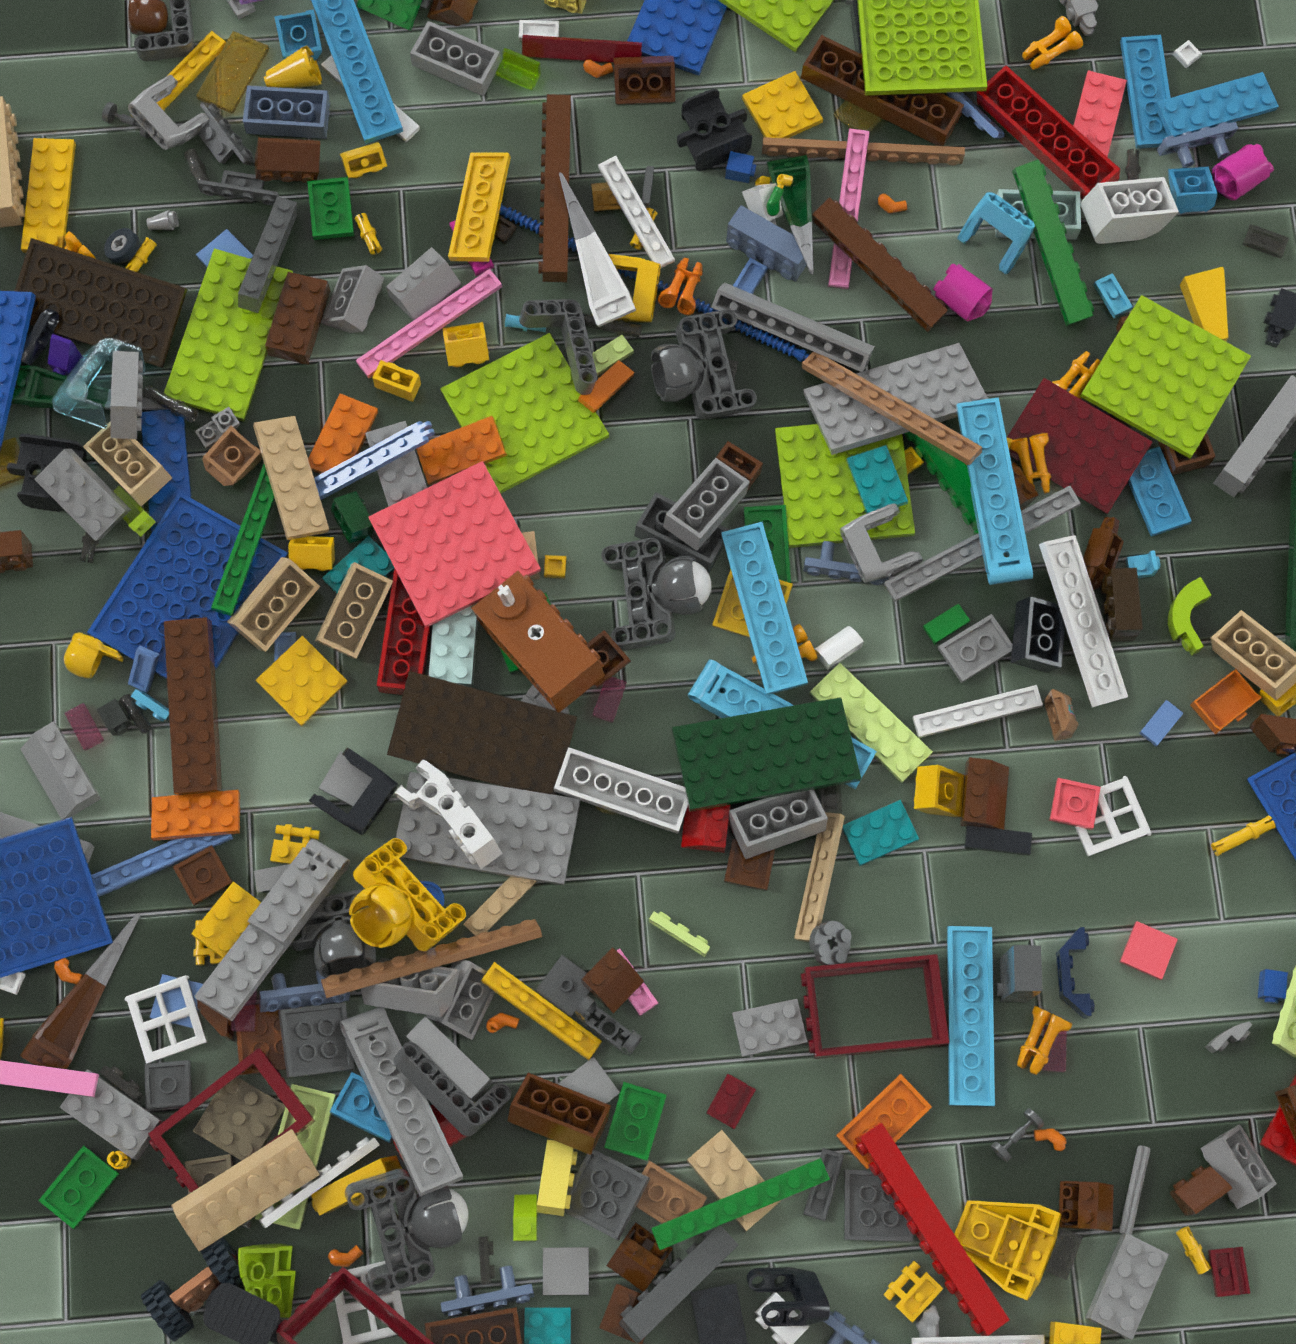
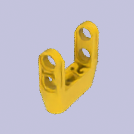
(645, 286)

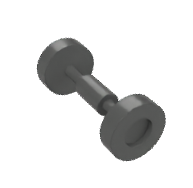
(110, 112)
(1033, 1119)

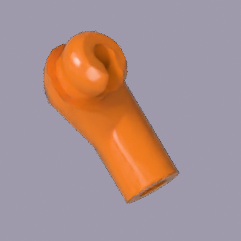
(596, 70)
(890, 205)
(64, 973)
(501, 1020)
(1053, 1136)
(344, 1259)

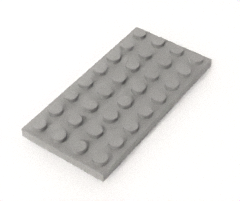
(926, 381)
(528, 826)

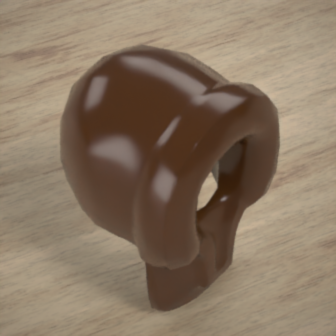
(147, 16)

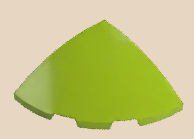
(268, 1274)

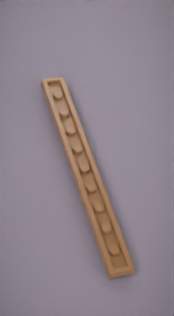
(875, 151)
(892, 408)
(432, 958)

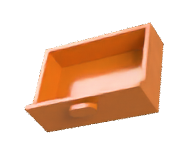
(1225, 702)

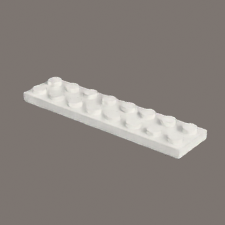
(1083, 620)

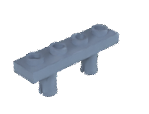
(1204, 136)
(833, 569)
(295, 997)
(498, 1299)
(846, 1332)

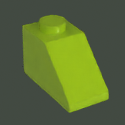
(525, 1217)

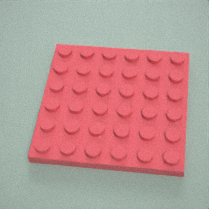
(453, 543)

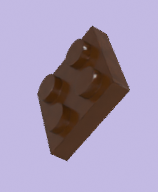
(749, 872)
(203, 875)

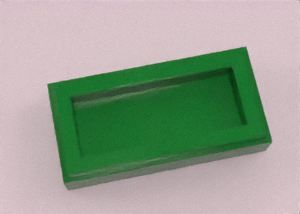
(946, 624)

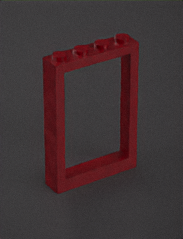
(934, 1000)
(274, 1079)
(324, 1296)

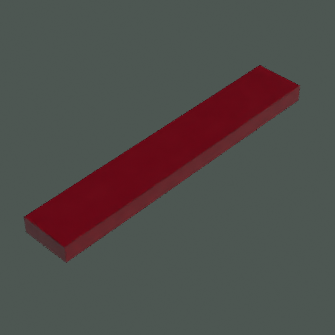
(578, 48)

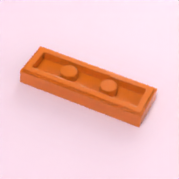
(607, 386)

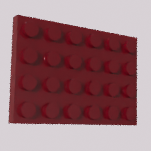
(1083, 446)

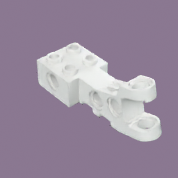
(464, 824)

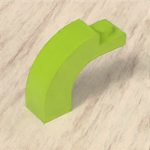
(137, 518)
(1179, 615)

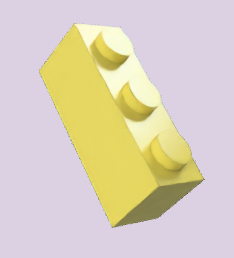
(556, 1178)

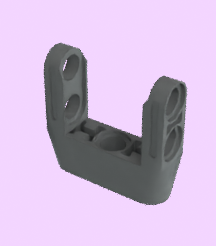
(586, 1008)

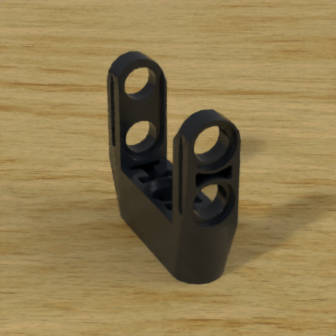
(34, 345)
(369, 803)
(805, 1289)

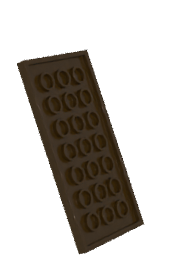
(101, 300)
(481, 734)

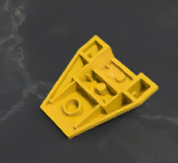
(1009, 1242)

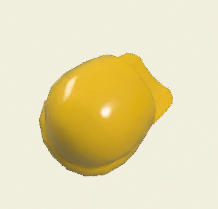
(85, 655)

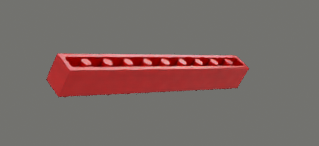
(931, 1229)

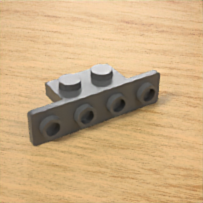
(221, 138)
(239, 186)

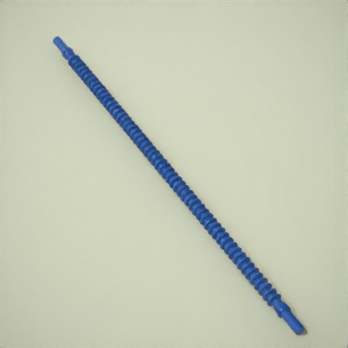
(801, 355)

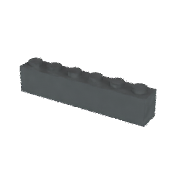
(267, 254)
(674, 1287)

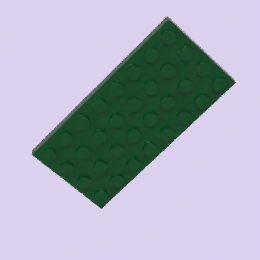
(765, 754)

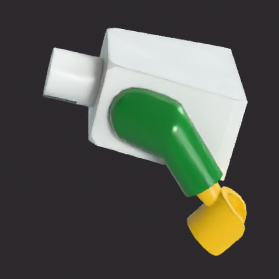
(765, 197)

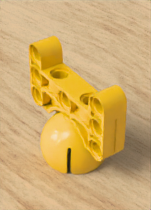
(398, 903)

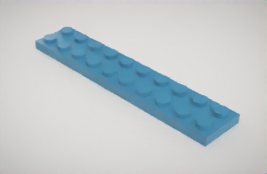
(358, 69)

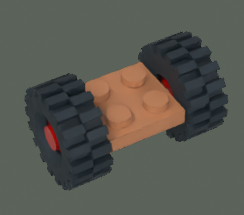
(173, 1308)

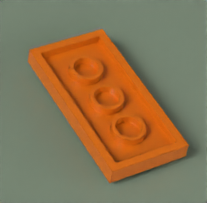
(342, 433)
(461, 449)
(195, 815)
(896, 1107)

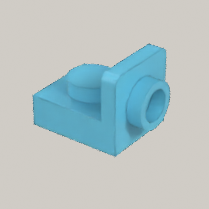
(1146, 565)

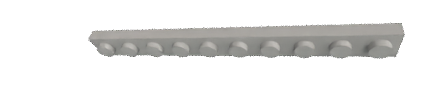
(970, 549)

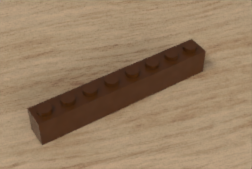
(879, 264)

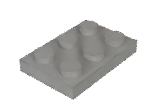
(976, 648)
(769, 1027)

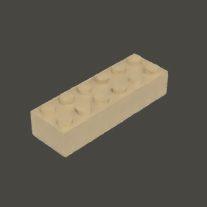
(10, 192)
(245, 1190)

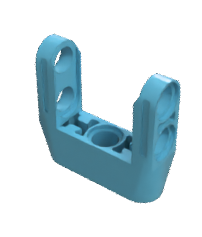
(1006, 220)

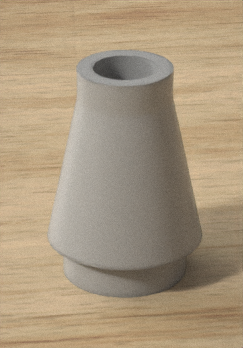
(164, 221)

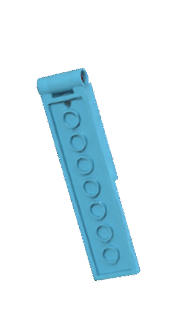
(995, 493)
(746, 697)

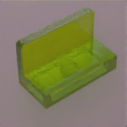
(519, 69)

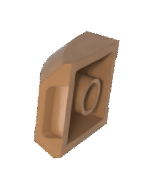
(231, 457)
(1060, 715)

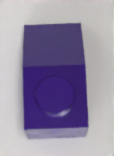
(62, 355)

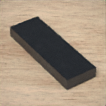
(998, 840)

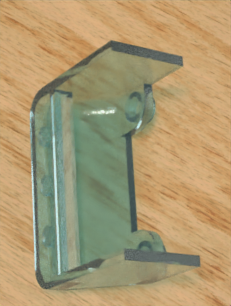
(72, 393)

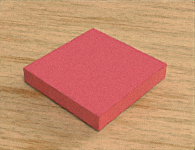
(1075, 803)
(1148, 950)

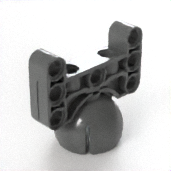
(689, 367)
(335, 938)

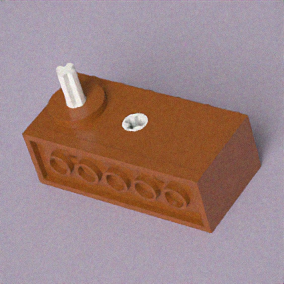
(539, 641)

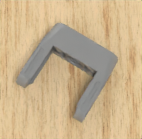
(157, 122)
(863, 551)

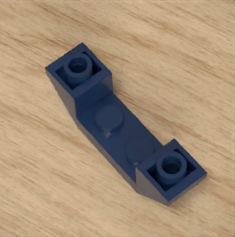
(1078, 1002)

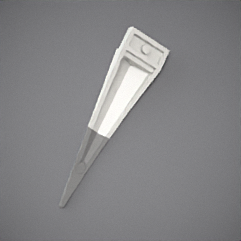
(604, 286)

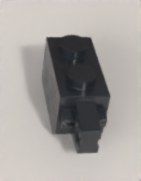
(1281, 318)

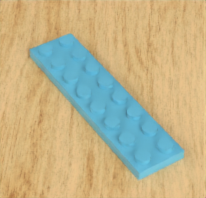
(764, 608)
(970, 1016)

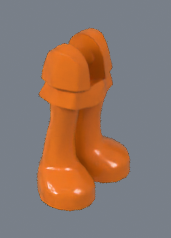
(686, 302)

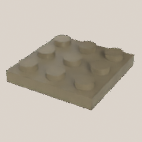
(239, 1119)

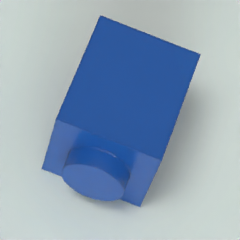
(740, 167)
(1272, 986)

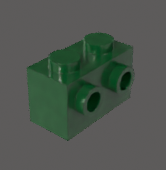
(352, 516)

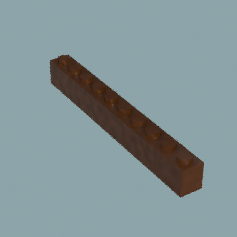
(555, 210)

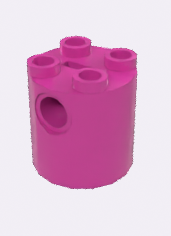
(1241, 171)
(964, 293)

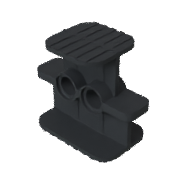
(714, 147)
(34, 454)
(241, 1315)

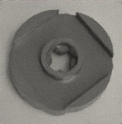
(841, 943)

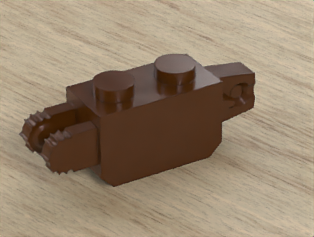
(1102, 551)

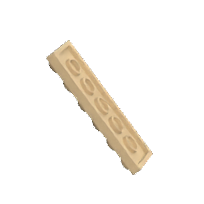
(291, 477)

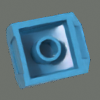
(298, 31)
(1192, 189)

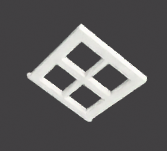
(1108, 817)
(166, 1019)
(343, 1309)

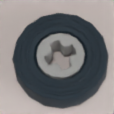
(129, 245)

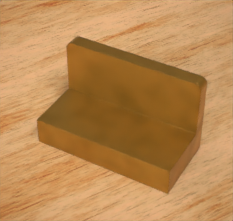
(603, 197)

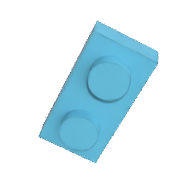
(1113, 295)
(145, 701)

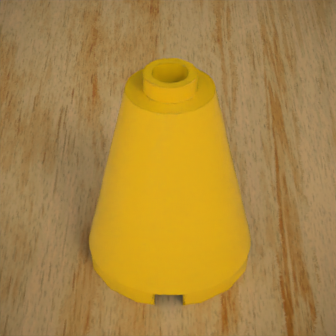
(295, 71)

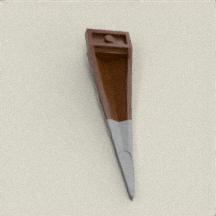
(62, 1031)

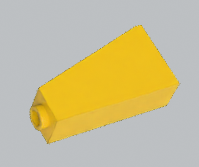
(1207, 301)
(333, 1195)

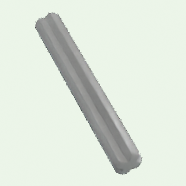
(1134, 1190)

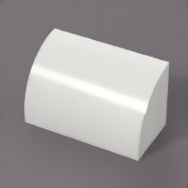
(839, 647)

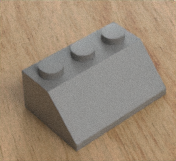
(423, 284)
(353, 299)
(469, 1001)
(1240, 1165)

